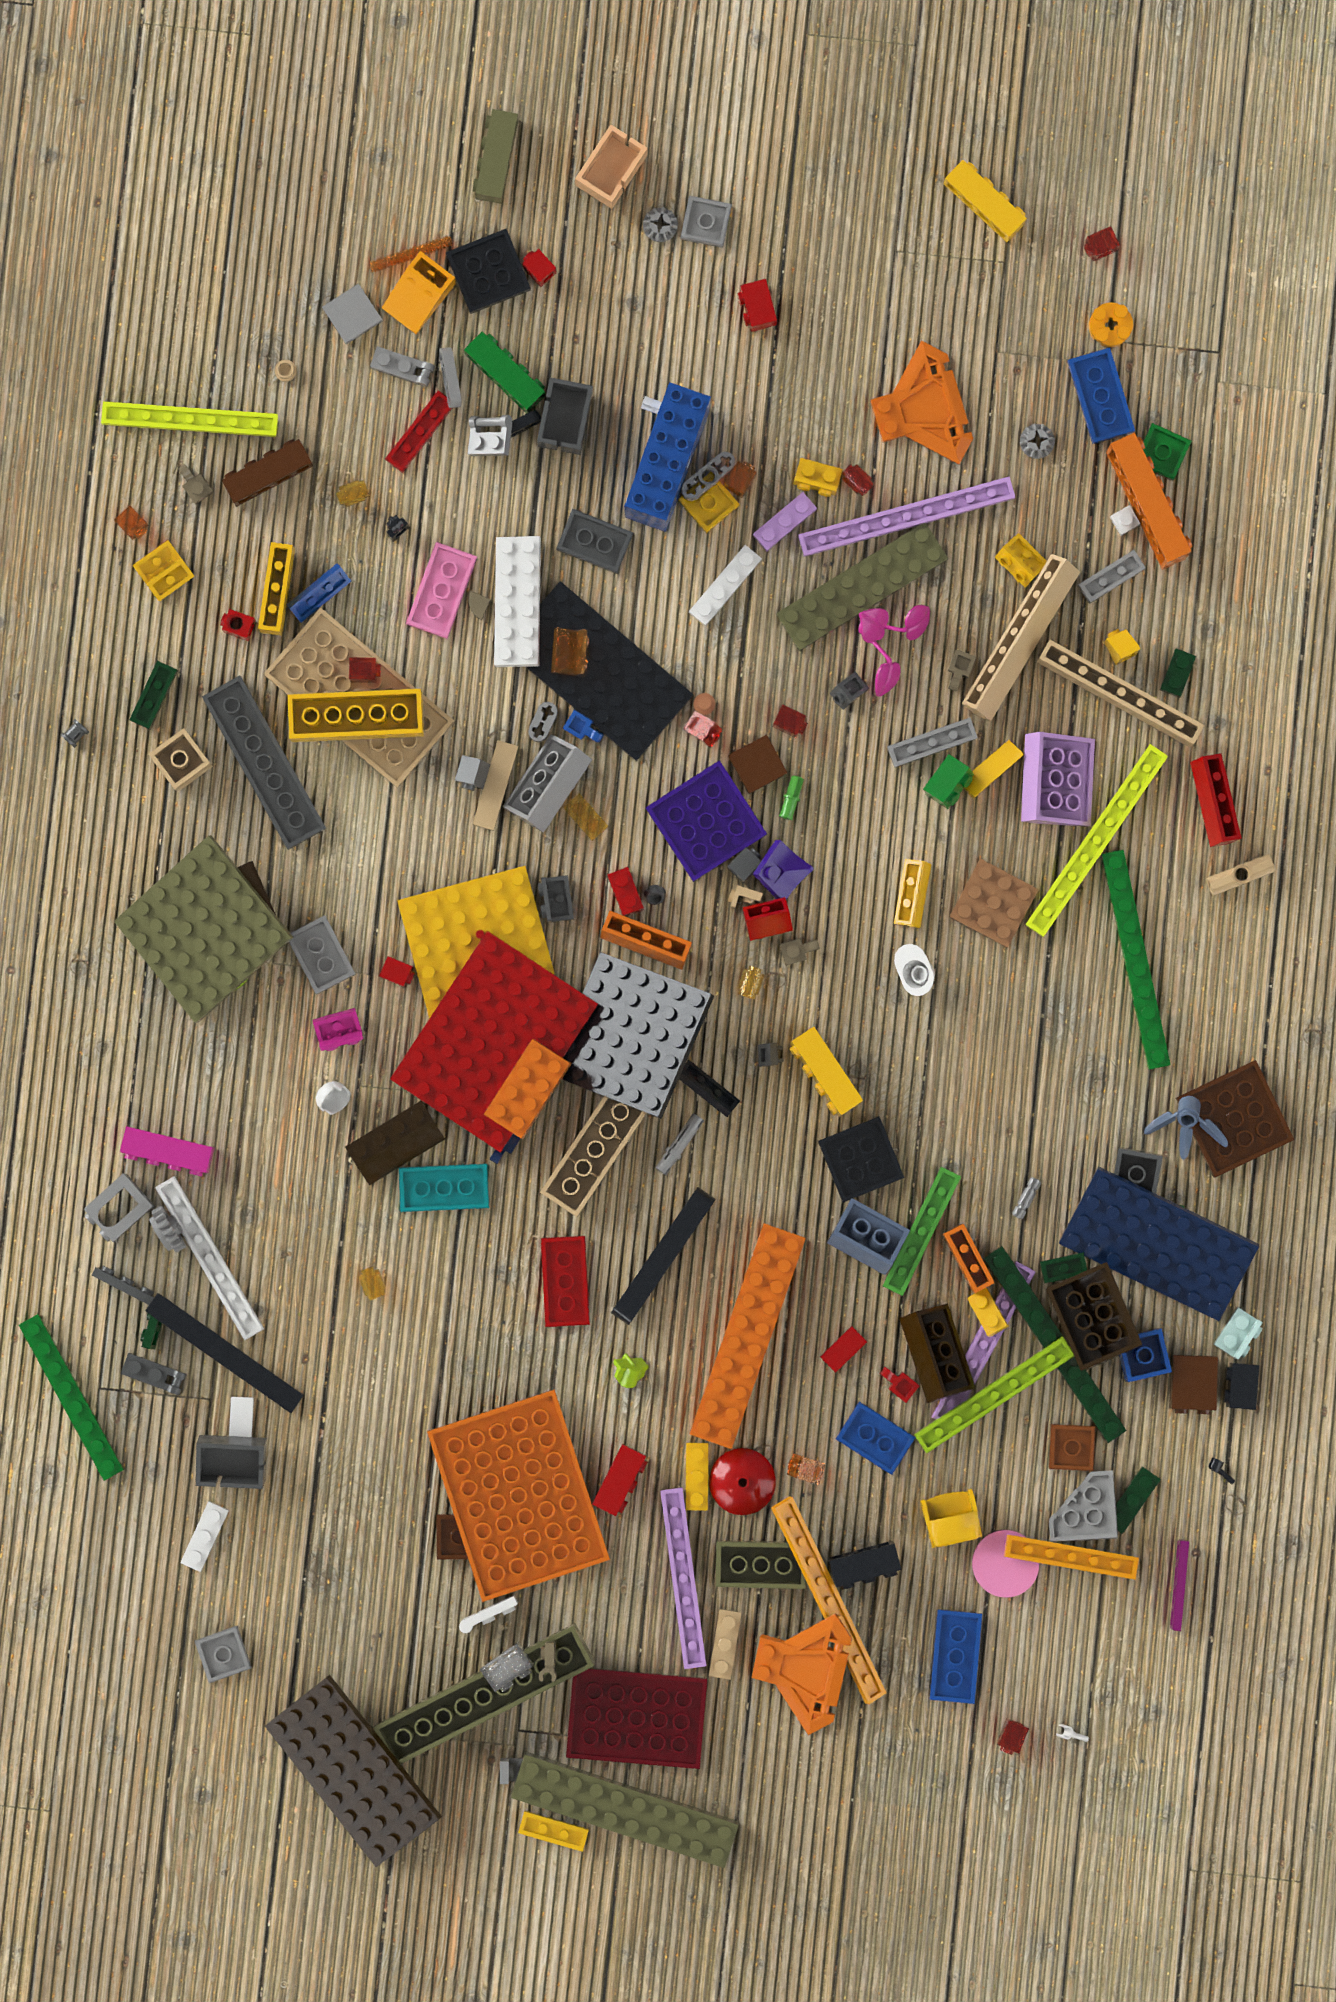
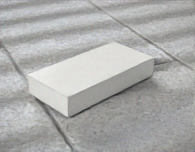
(241, 1416)

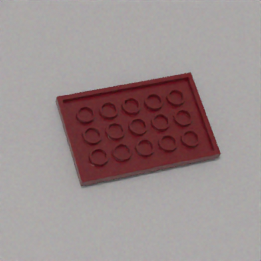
(637, 1718)

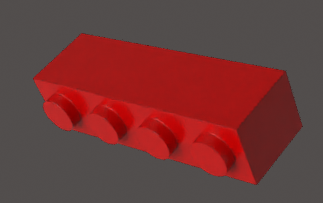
(1215, 800)

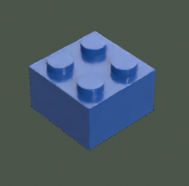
(1148, 1359)

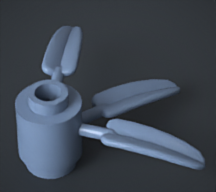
(1187, 1116)

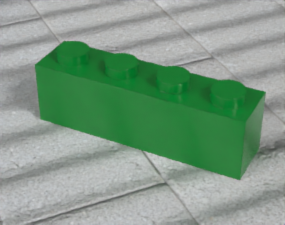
(504, 372)

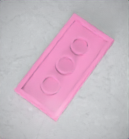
(441, 590)

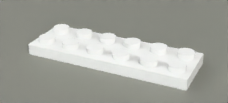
(517, 601)

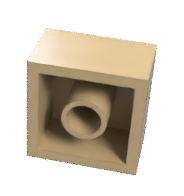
(180, 760)

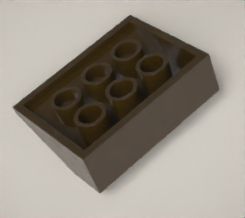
(1094, 1316)

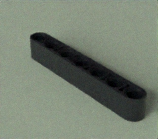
(663, 1256)

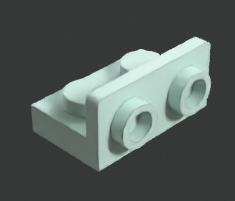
(1238, 1334)

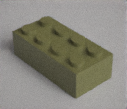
(757, 1565)

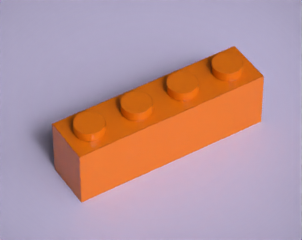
(645, 940)

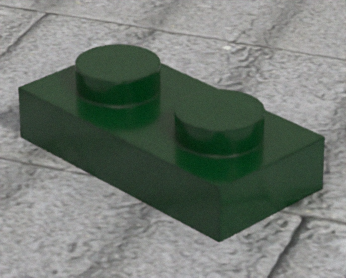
(1177, 673)
(1063, 1267)
(151, 1334)

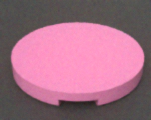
(1001, 1574)

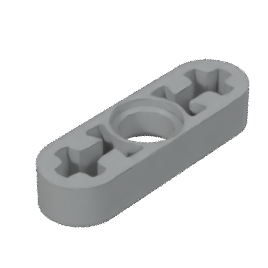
(450, 377)
(708, 467)

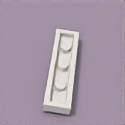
(725, 585)

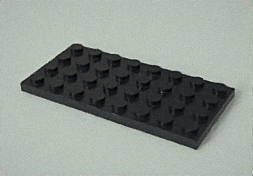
(621, 686)

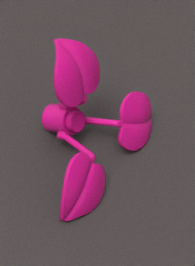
(873, 628)

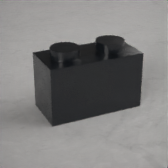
(1241, 1386)

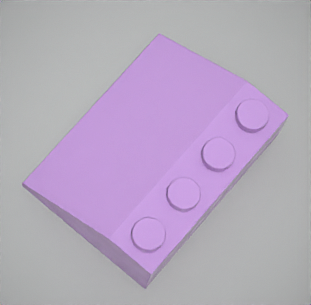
(1057, 779)

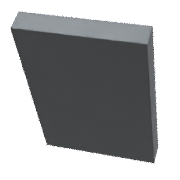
(594, 541)

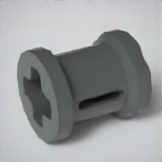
(74, 733)

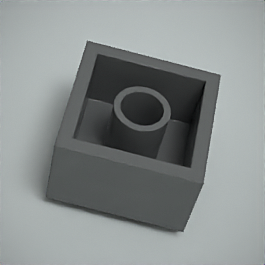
(1139, 1167)

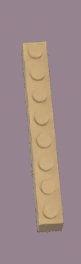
(1021, 637)
(1120, 693)

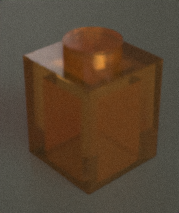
(740, 478)

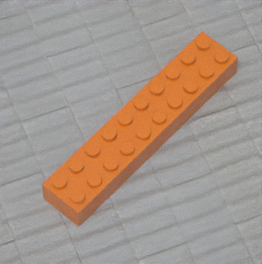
(747, 1336)

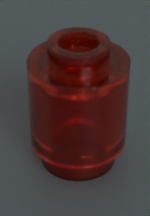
(857, 479)

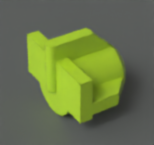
(629, 1370)

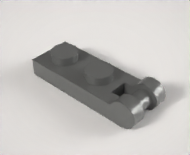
(152, 1373)

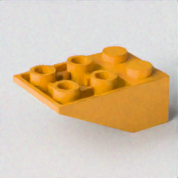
(419, 292)

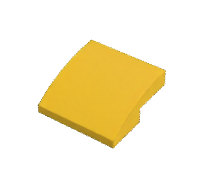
(163, 570)

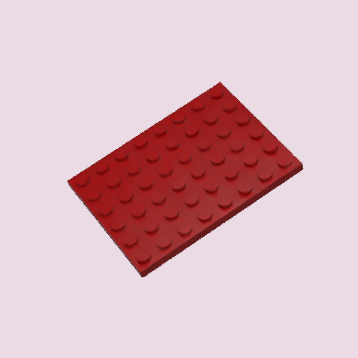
(483, 1031)

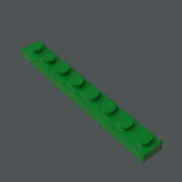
(71, 1397)

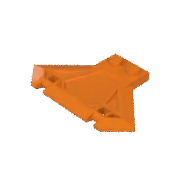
(925, 406)
(806, 1670)

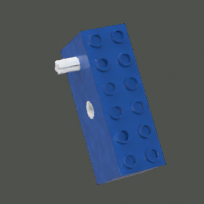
(667, 455)

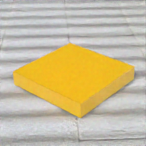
(711, 506)

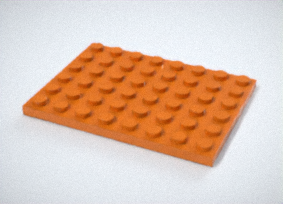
(518, 1495)

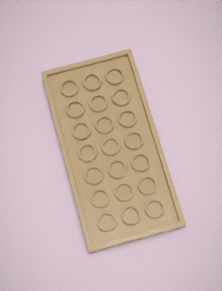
(320, 664)

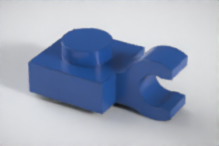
(580, 725)

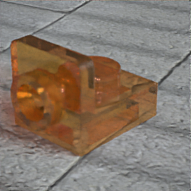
(132, 523)
(805, 1469)

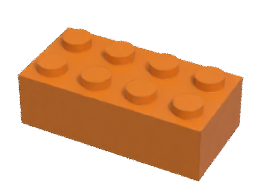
(527, 1088)

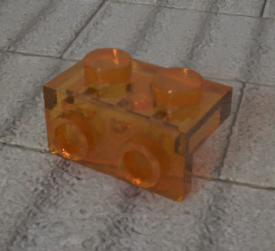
(569, 651)

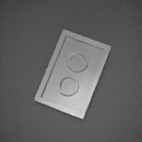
(321, 955)

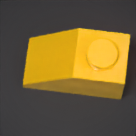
(1121, 646)

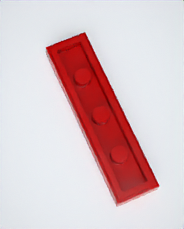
(419, 432)

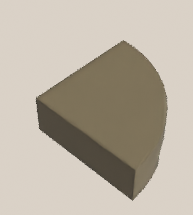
(478, 604)

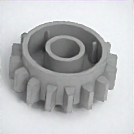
(167, 1229)

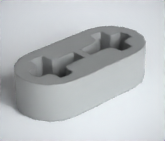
(547, 724)

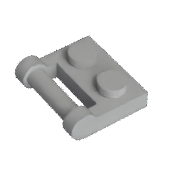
(489, 442)

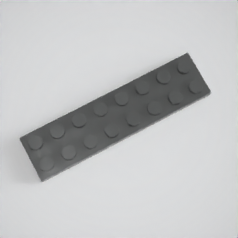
(264, 762)

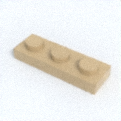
(725, 1644)

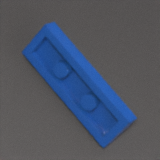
(319, 593)

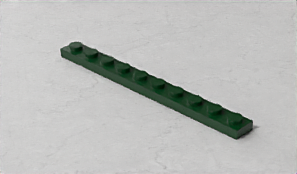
(1047, 1333)

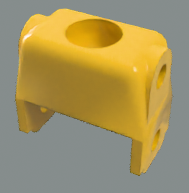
(951, 1518)

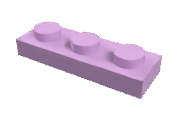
(784, 521)

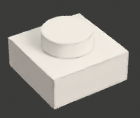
(1125, 520)

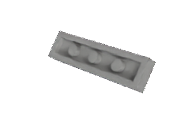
(932, 742)

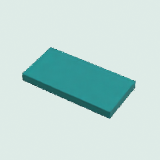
(443, 1187)

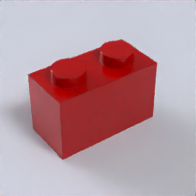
(757, 304)
(625, 892)
(767, 918)

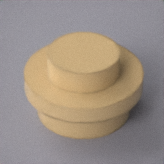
(285, 370)

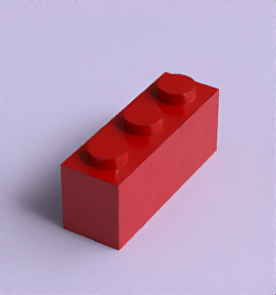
(620, 1480)

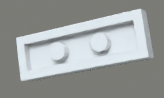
(204, 1536)

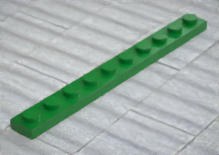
(1135, 959)

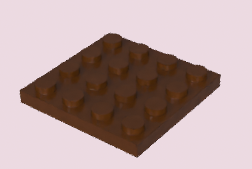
(1245, 1114)

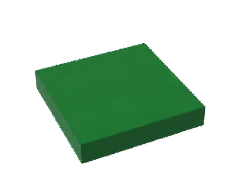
(1165, 450)

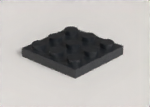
(488, 271)
(861, 1159)

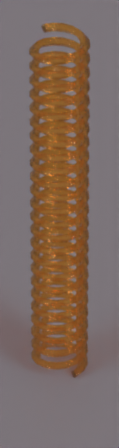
(408, 253)

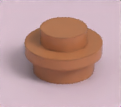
(704, 703)

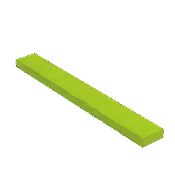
(994, 1394)

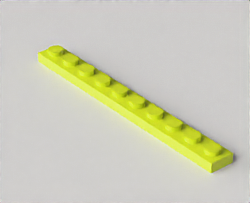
(1096, 840)

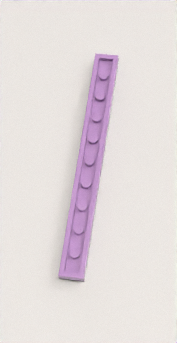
(906, 516)

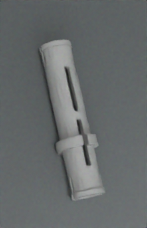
(682, 1140)

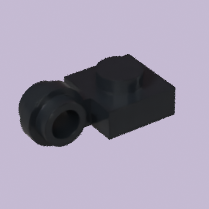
(396, 527)

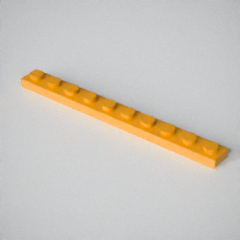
(827, 1596)

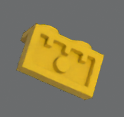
(817, 477)
(1021, 560)

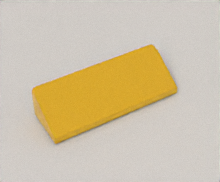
(993, 768)
(912, 893)

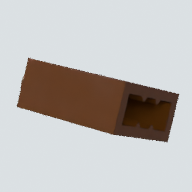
(1193, 1383)

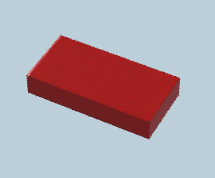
(843, 1349)

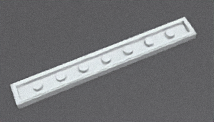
(210, 1258)

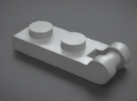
(401, 366)

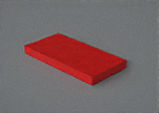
(565, 1281)

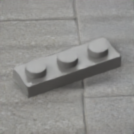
(1111, 576)

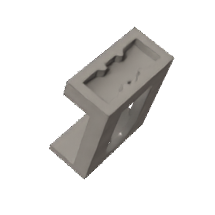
(114, 1232)

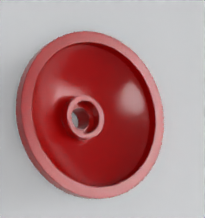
(730, 1469)

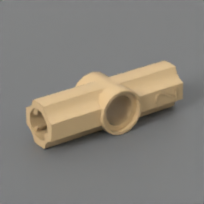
(1227, 879)

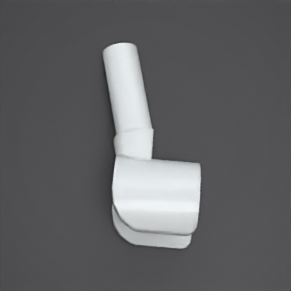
(1069, 1733)

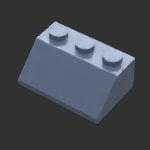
(868, 1236)

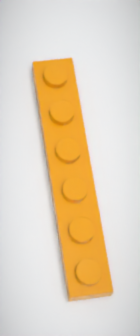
(1071, 1557)

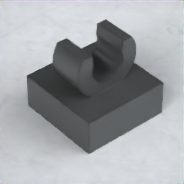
(769, 1054)

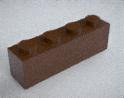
(267, 472)

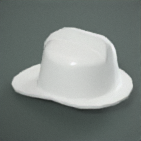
(914, 969)

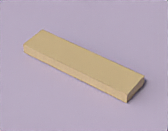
(495, 785)

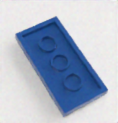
(1101, 395)
(955, 1656)

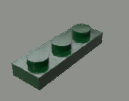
(153, 695)
(1134, 1497)

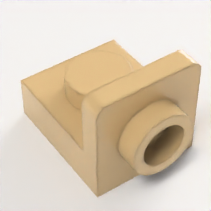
(749, 896)

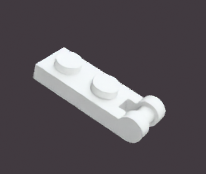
(487, 1615)

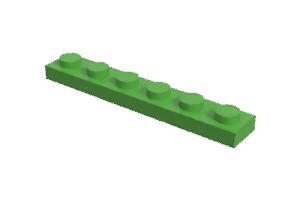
(921, 1231)

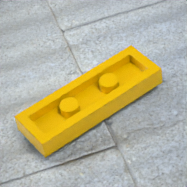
(697, 1476)
(553, 1830)

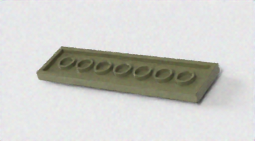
(862, 586)

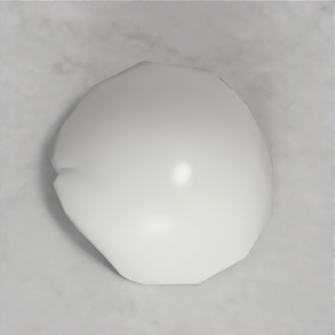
(332, 1097)

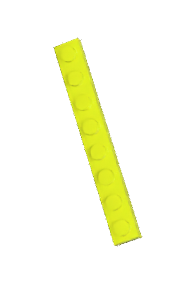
(189, 419)

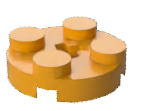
(1116, 313)

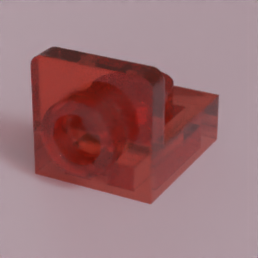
(703, 729)

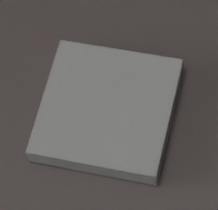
(706, 221)
(352, 314)
(223, 1654)

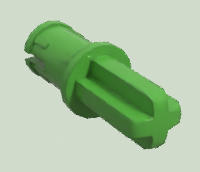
(791, 797)

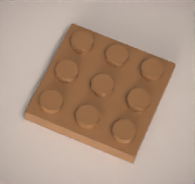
(993, 903)

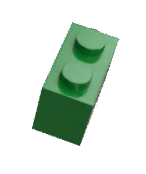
(948, 782)

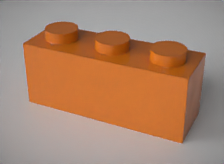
(968, 1258)

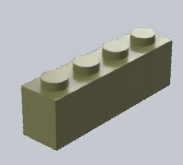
(496, 156)

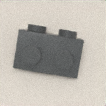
(557, 899)

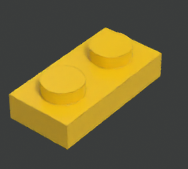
(987, 1312)

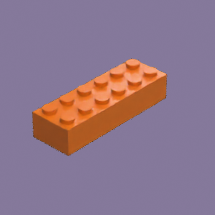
(1148, 500)

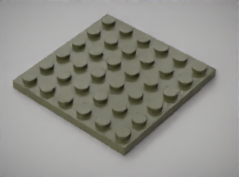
(203, 929)

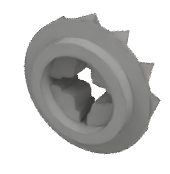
(667, 231)
(1030, 448)

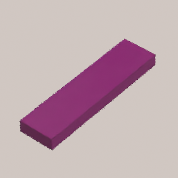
(1179, 1585)

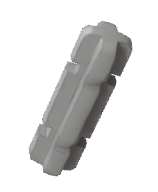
(1026, 1198)

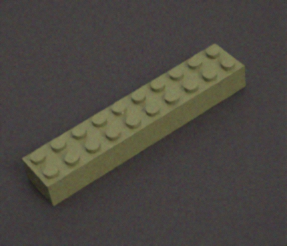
(475, 1701)
(624, 1809)

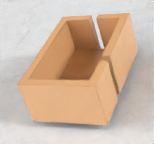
(611, 166)

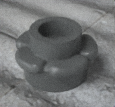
(654, 894)

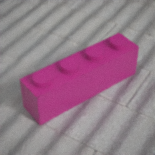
(166, 1149)

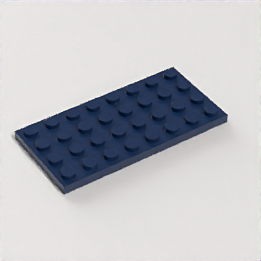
(1159, 1243)

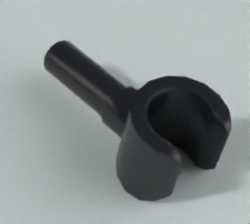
(1216, 1465)

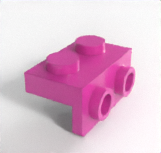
(338, 1029)

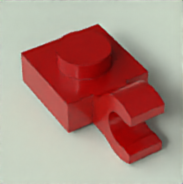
(901, 1385)

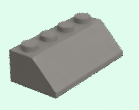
(547, 783)

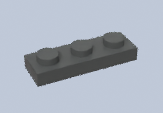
(124, 1284)

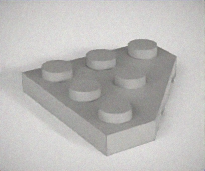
(1088, 1511)

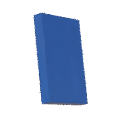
(875, 1438)

